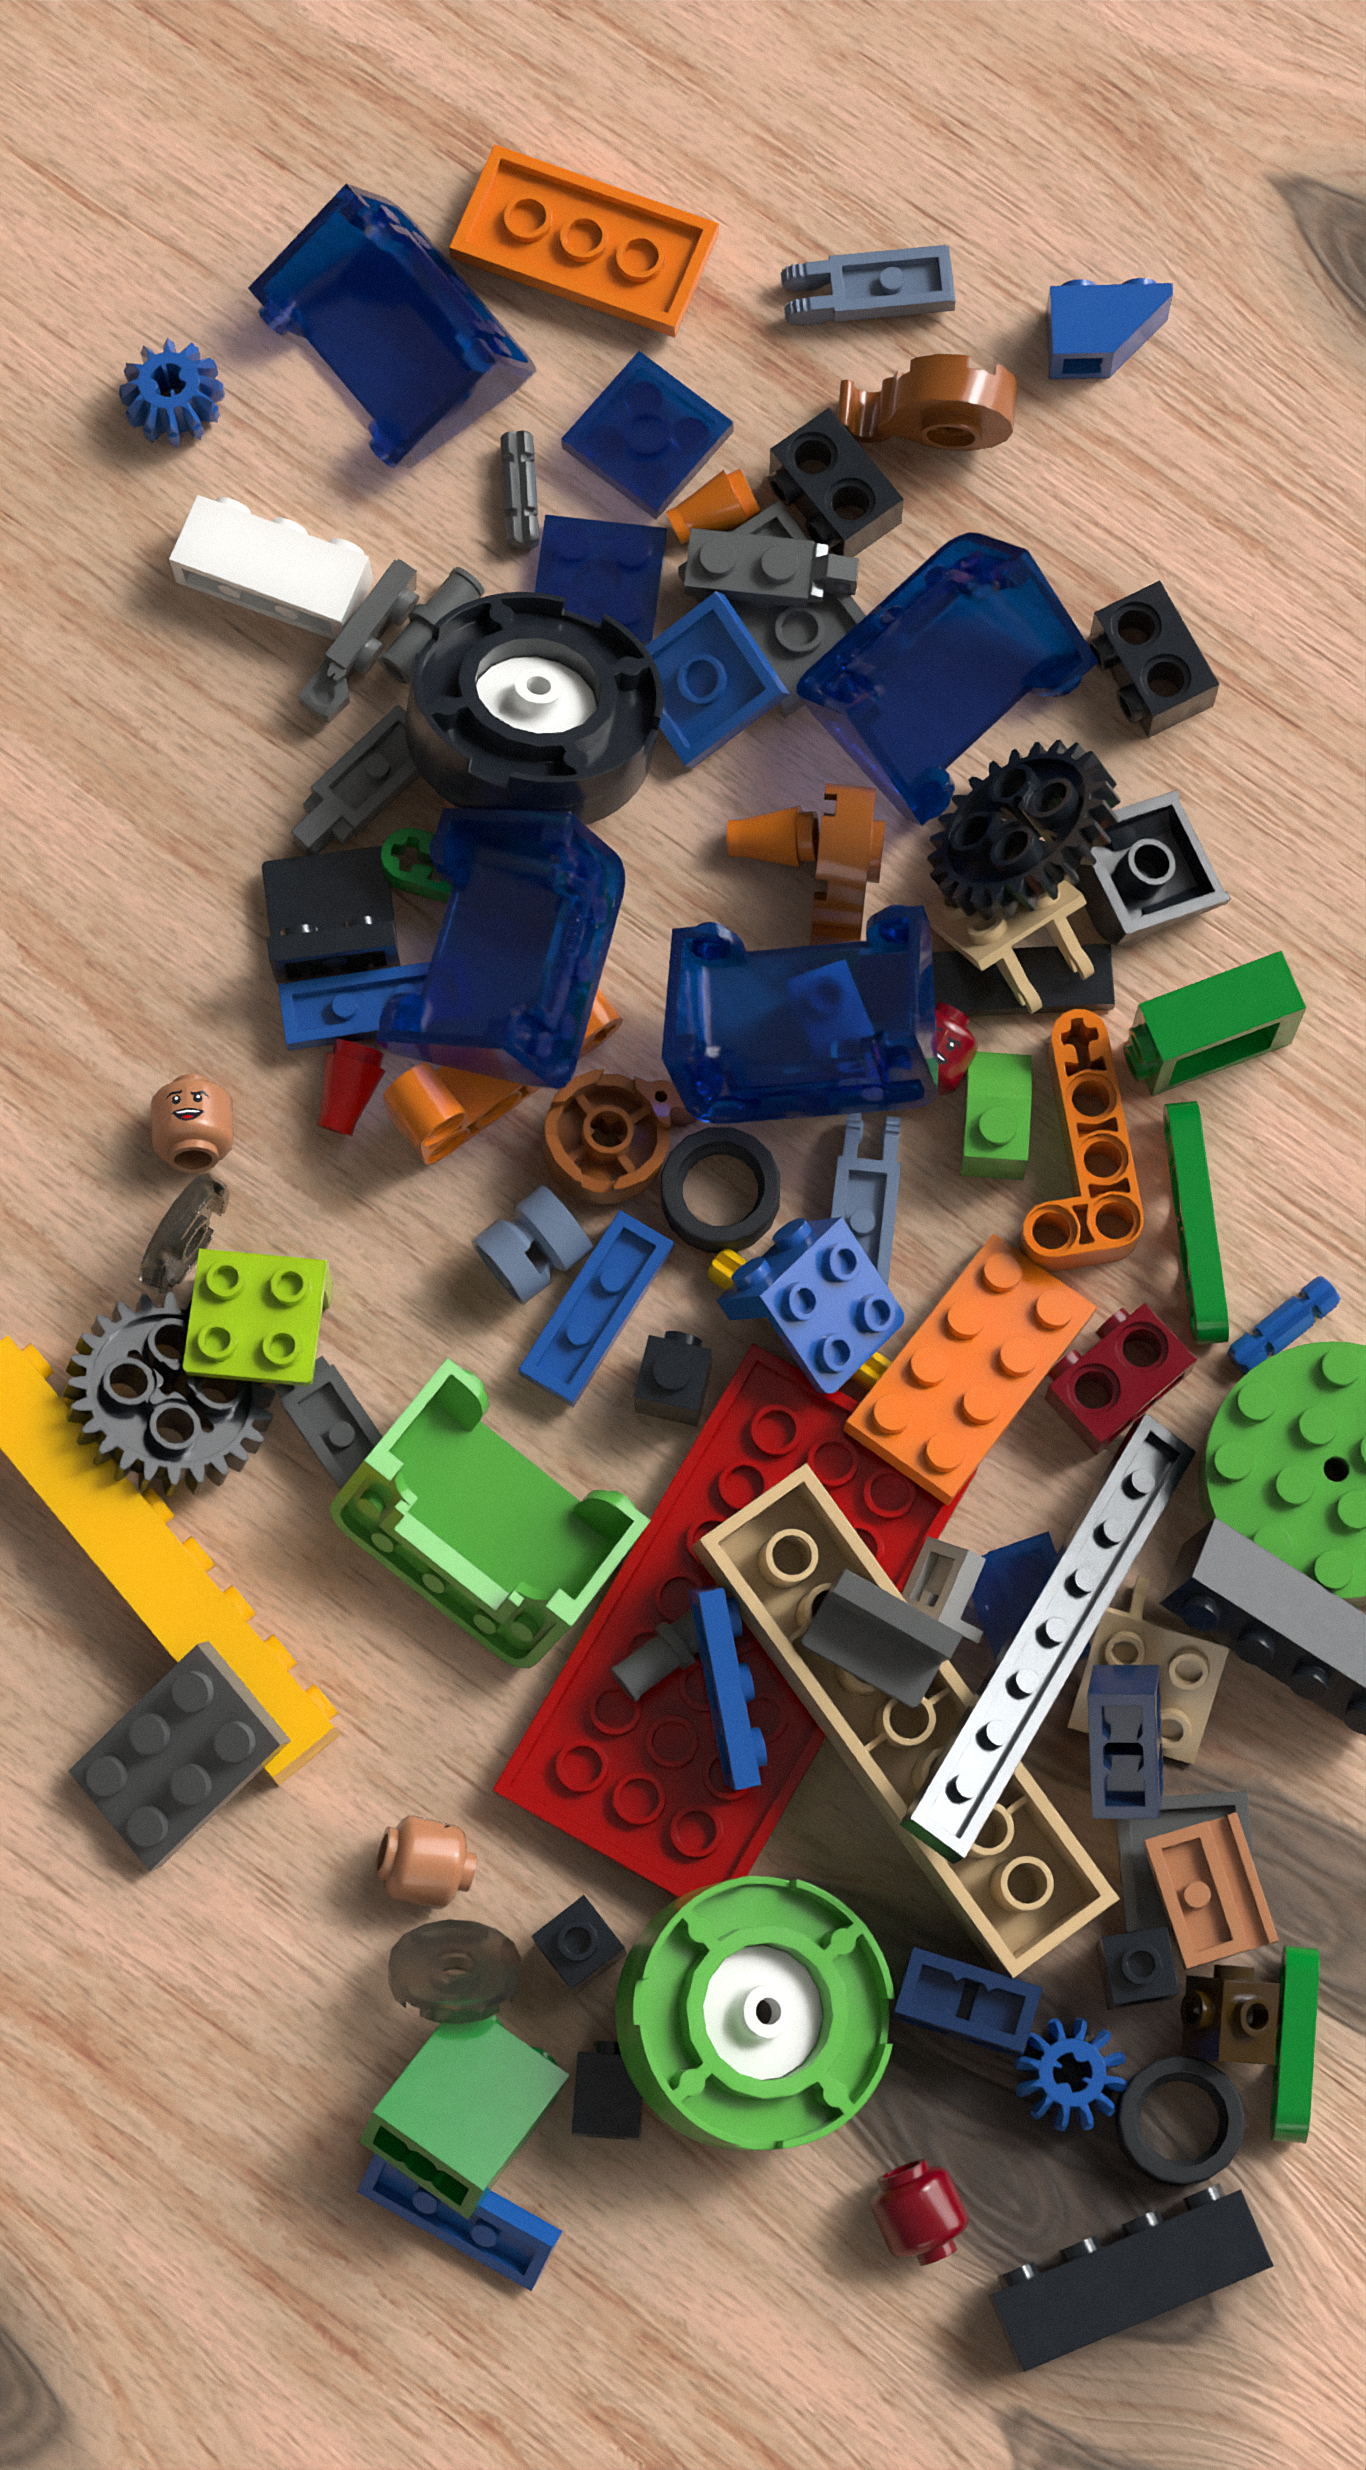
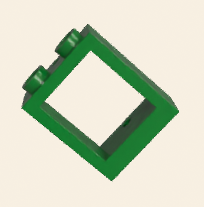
(1214, 1024)

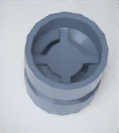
(551, 1231)

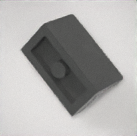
(879, 1638)

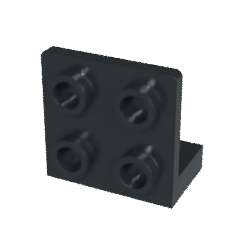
(329, 915)

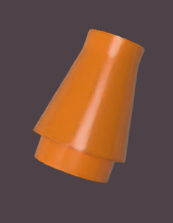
(717, 506)
(776, 837)

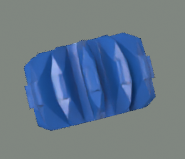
(168, 372)
(1079, 2054)

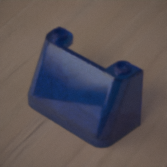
(392, 324)
(943, 667)
(514, 947)
(803, 1023)

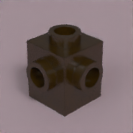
(1230, 2017)

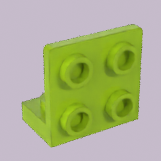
(256, 1317)

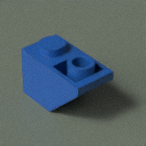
(1101, 326)

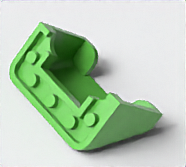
(482, 1523)

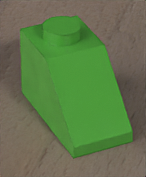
(997, 1116)

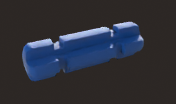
(1284, 1324)

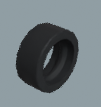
(720, 1142)
(1228, 2108)

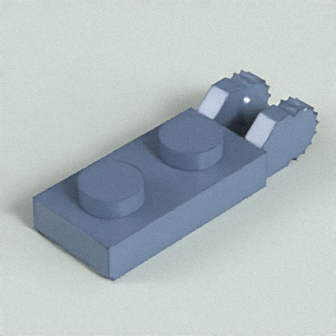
(872, 285)
(869, 1191)

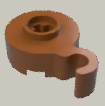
(934, 405)
(847, 859)
(634, 1110)

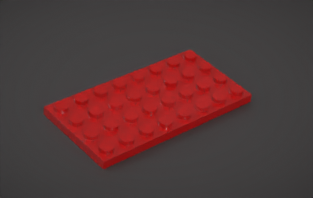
(647, 1773)

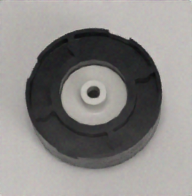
(533, 708)

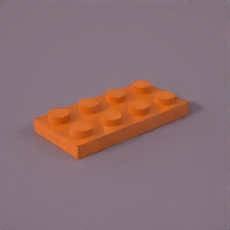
(584, 240)
(969, 1369)

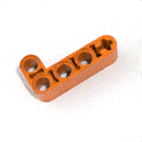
(451, 1106)
(1083, 1138)

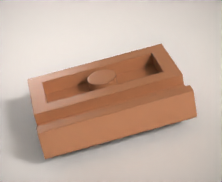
(1210, 1891)

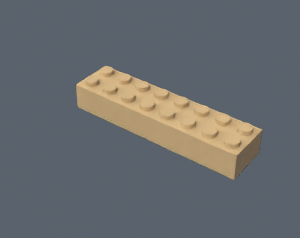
(1026, 1872)

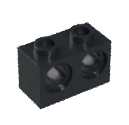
(848, 480)
(1167, 655)

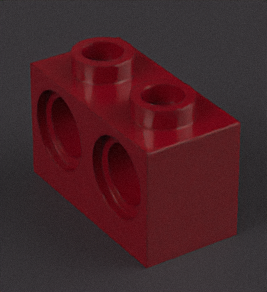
(1129, 1387)

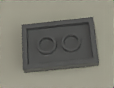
(791, 635)
(179, 1755)

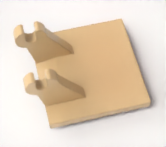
(991, 940)
(1188, 1671)

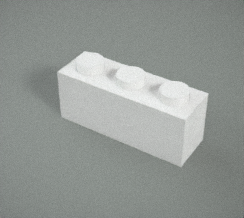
(271, 566)

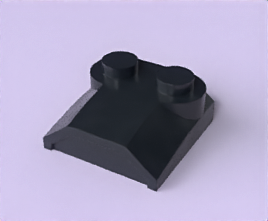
(1148, 873)

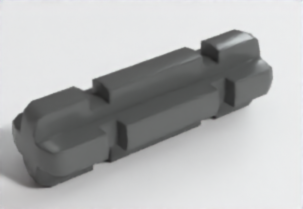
(519, 490)

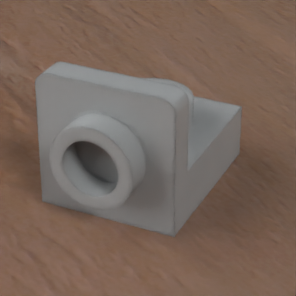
(943, 1584)

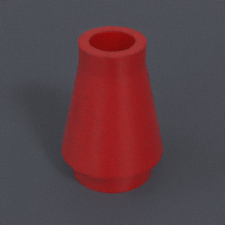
(348, 1085)

